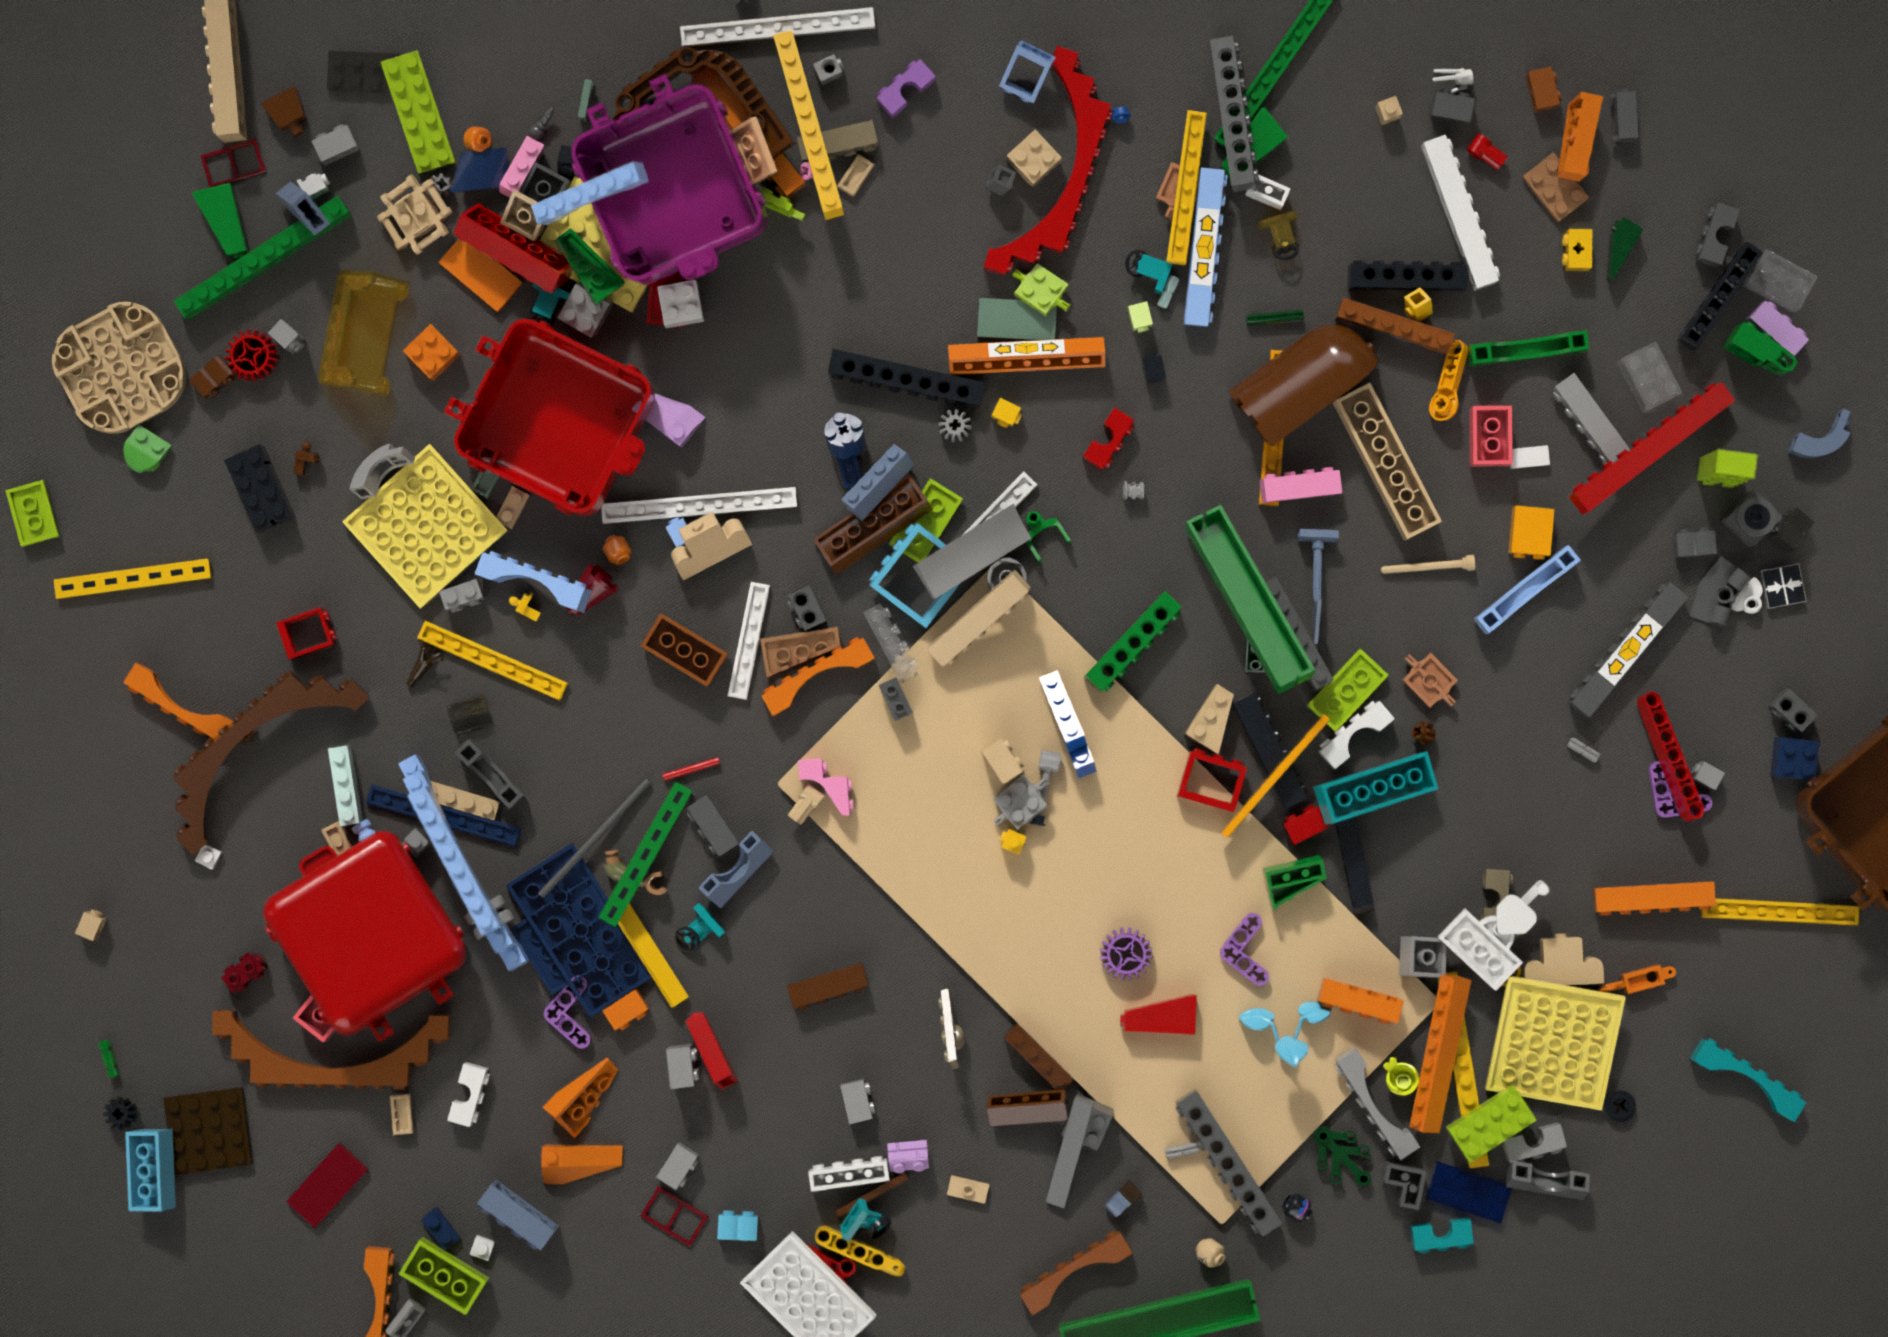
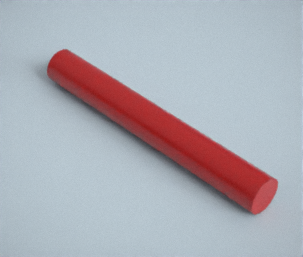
(691, 769)

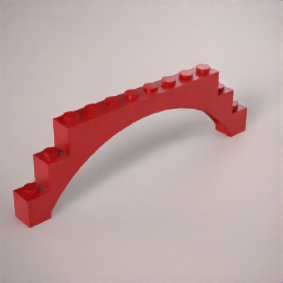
(1055, 227)

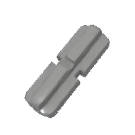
(1580, 747)
(1186, 1149)

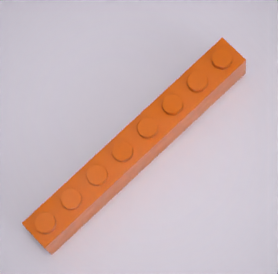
(786, 177)
(1440, 1053)

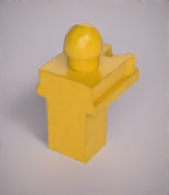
(521, 606)

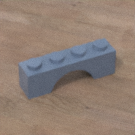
(723, 886)

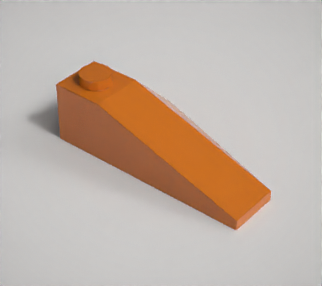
(575, 1102)

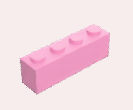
(1300, 486)

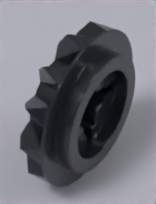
(1620, 1115)

